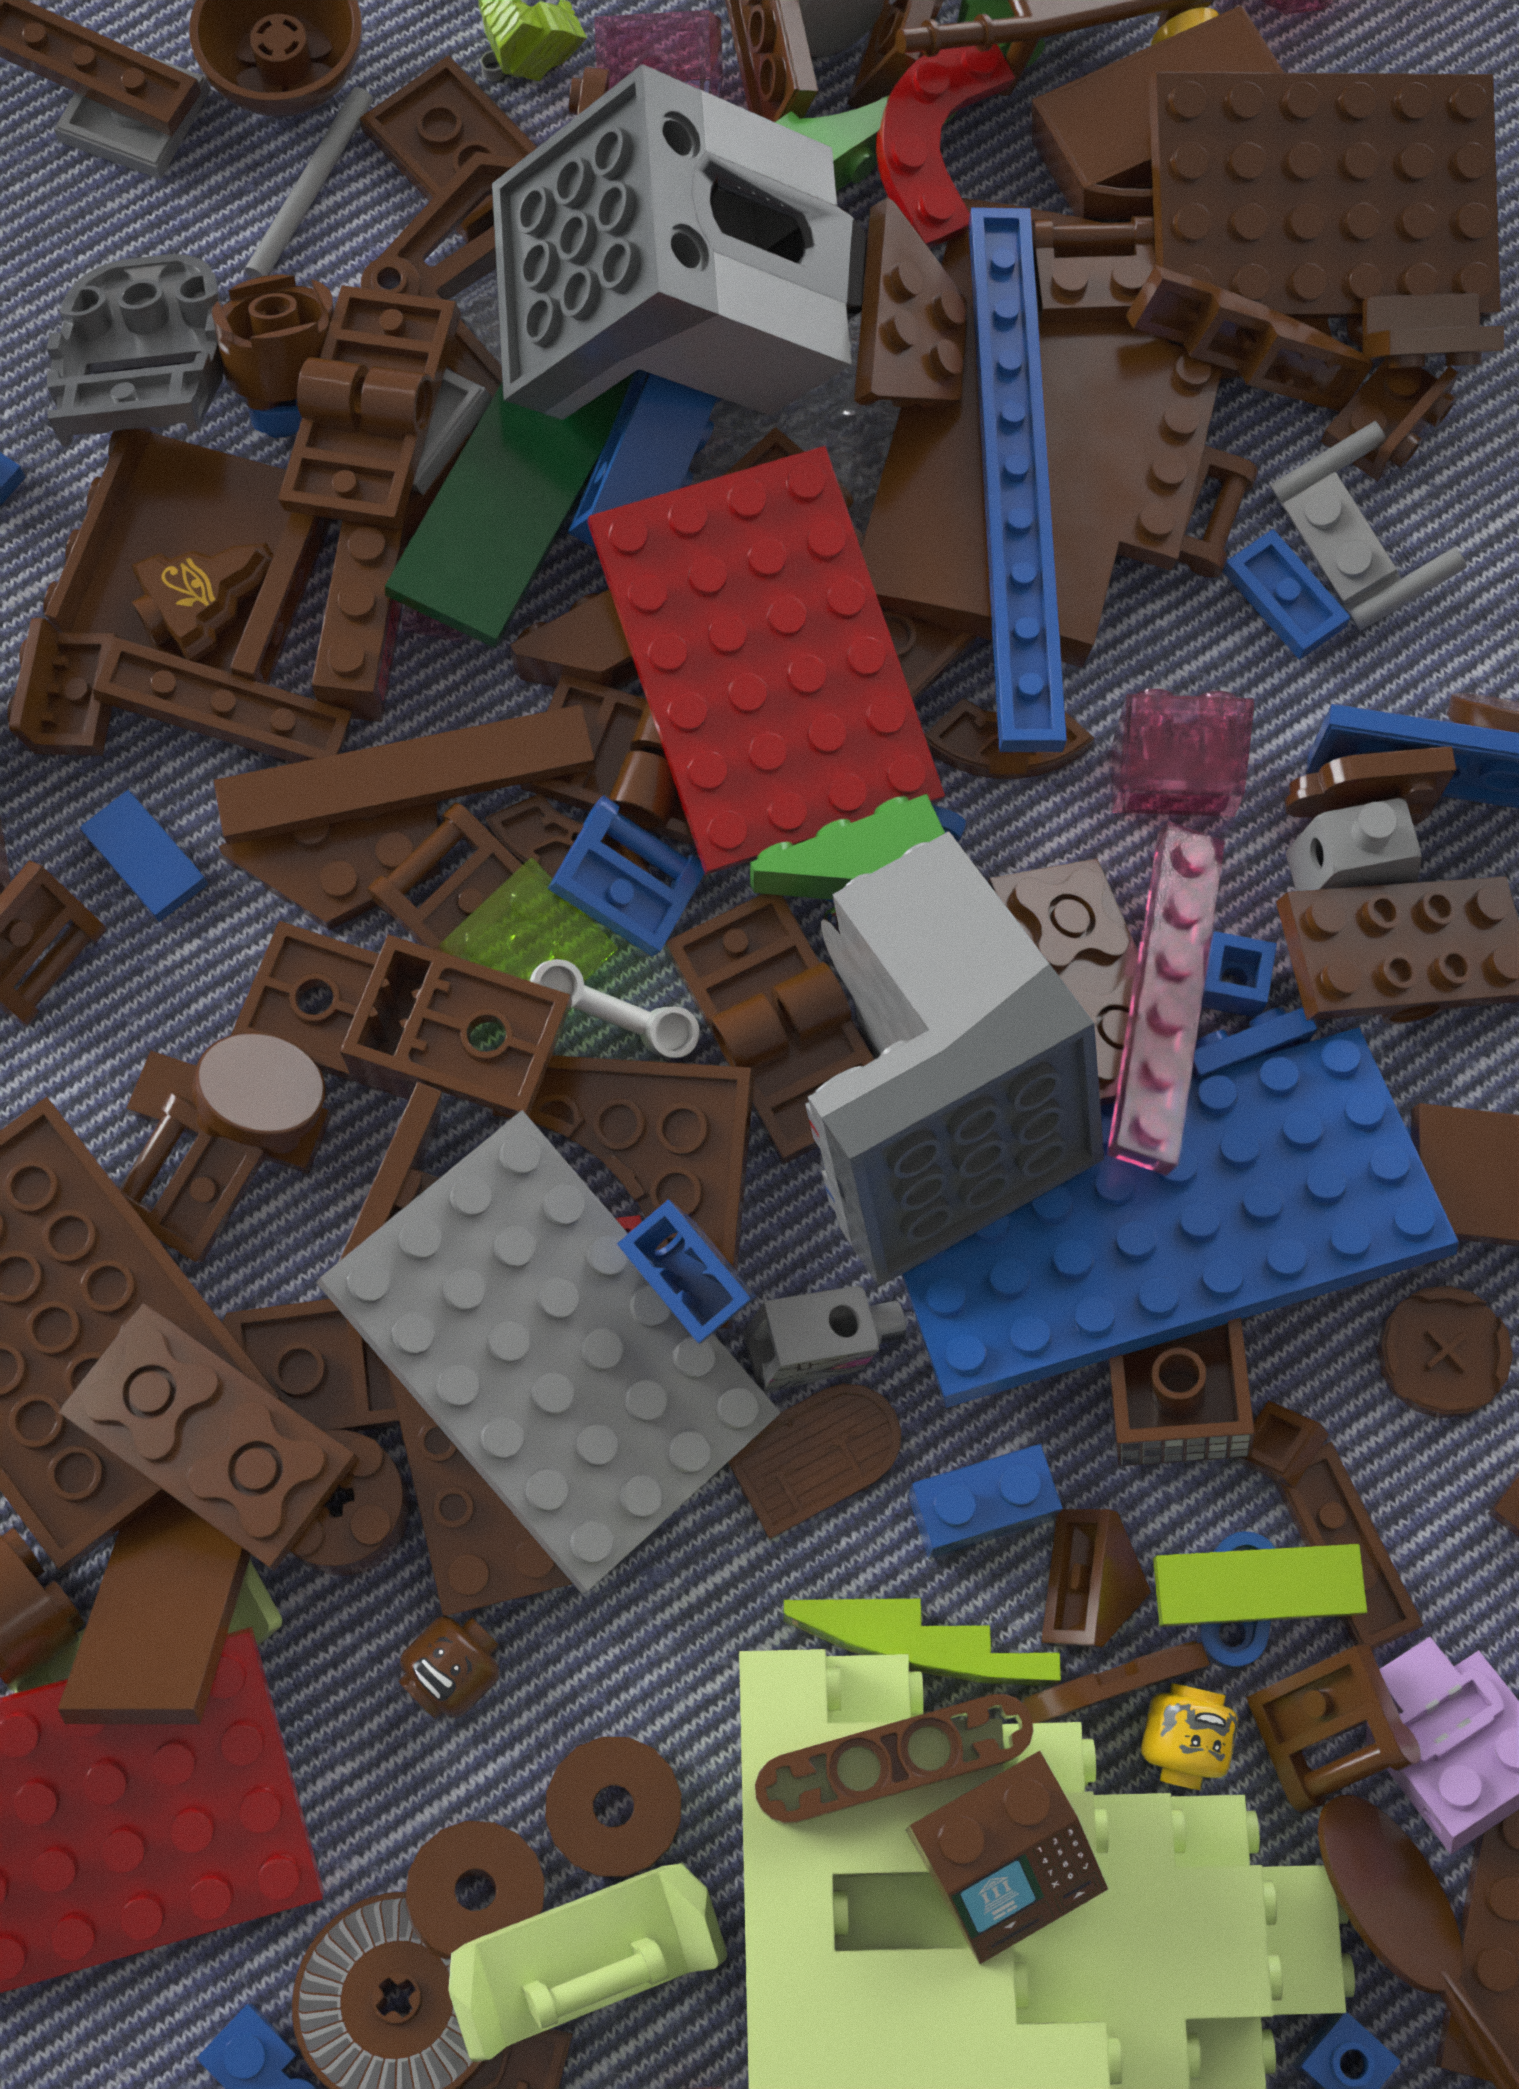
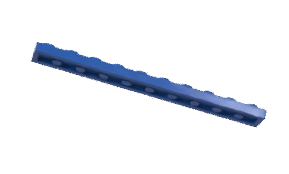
(1016, 483)

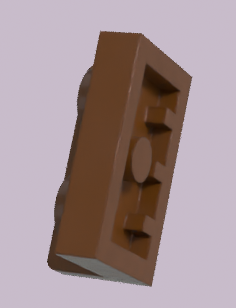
(1402, 406)

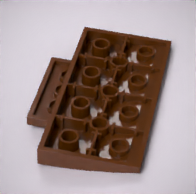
(1121, 457)

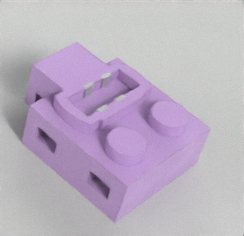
(1465, 1740)

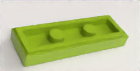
(1259, 1585)

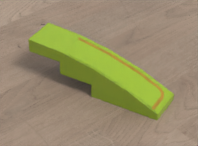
(896, 1628)

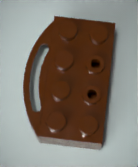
(1098, 126)

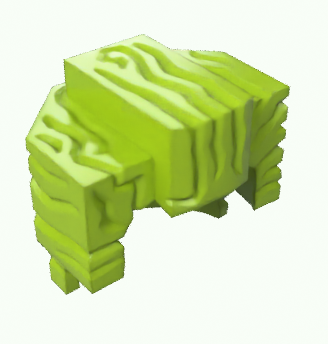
(530, 38)

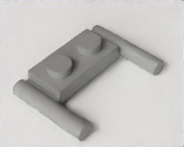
(1344, 540)

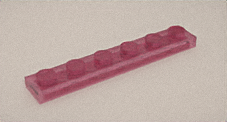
(1166, 1000)

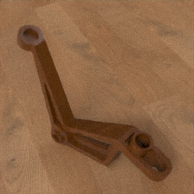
(403, 266)

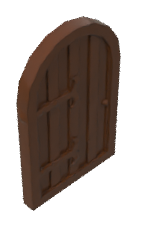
(817, 1455)

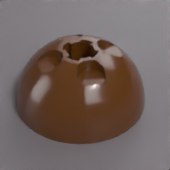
(276, 53)

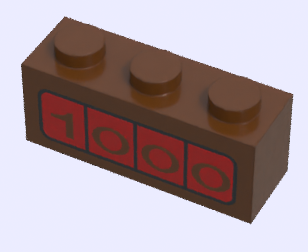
(360, 622)

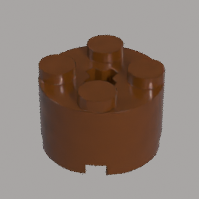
(269, 335)
(369, 1524)
(33, 1619)

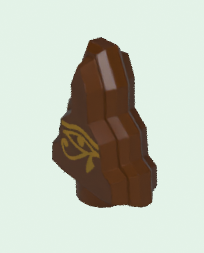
(197, 594)

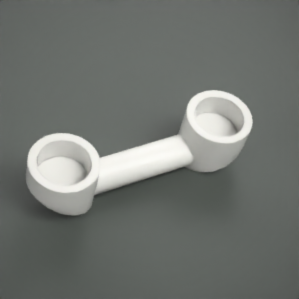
(663, 1031)

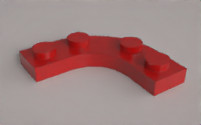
(911, 135)

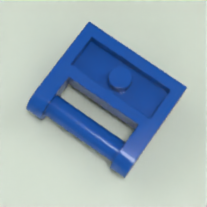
(620, 891)

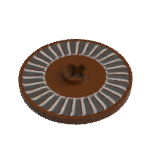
(342, 1997)

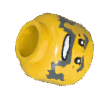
(1189, 1735)

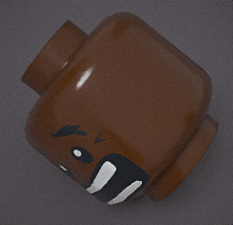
(449, 1667)

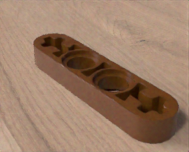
(890, 1747)

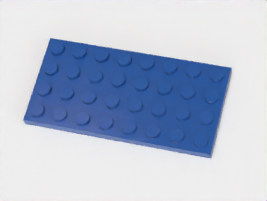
(1280, 1194)

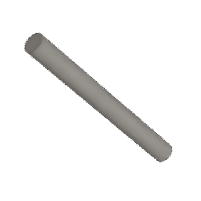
(309, 184)

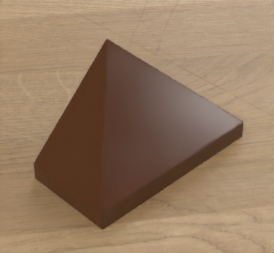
(1091, 1579)

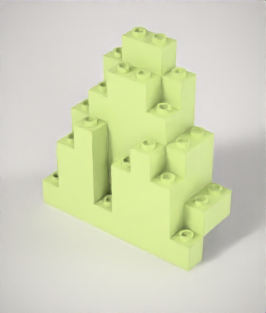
(876, 1988)

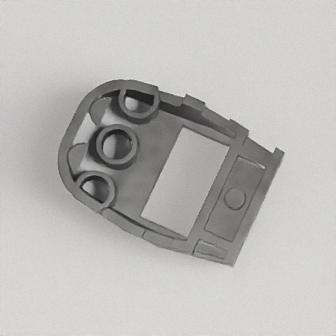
(135, 318)

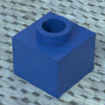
(1250, 962)
(1322, 2055)

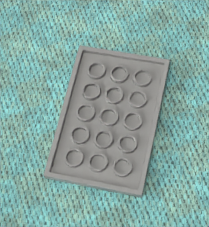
(547, 1351)

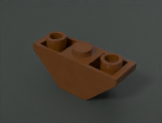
(578, 644)

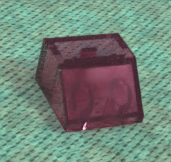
(1181, 753)

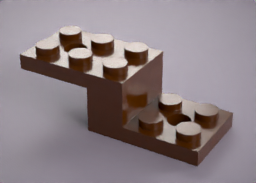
(407, 1017)

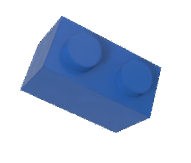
(984, 1501)

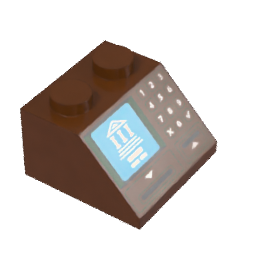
(1008, 1857)

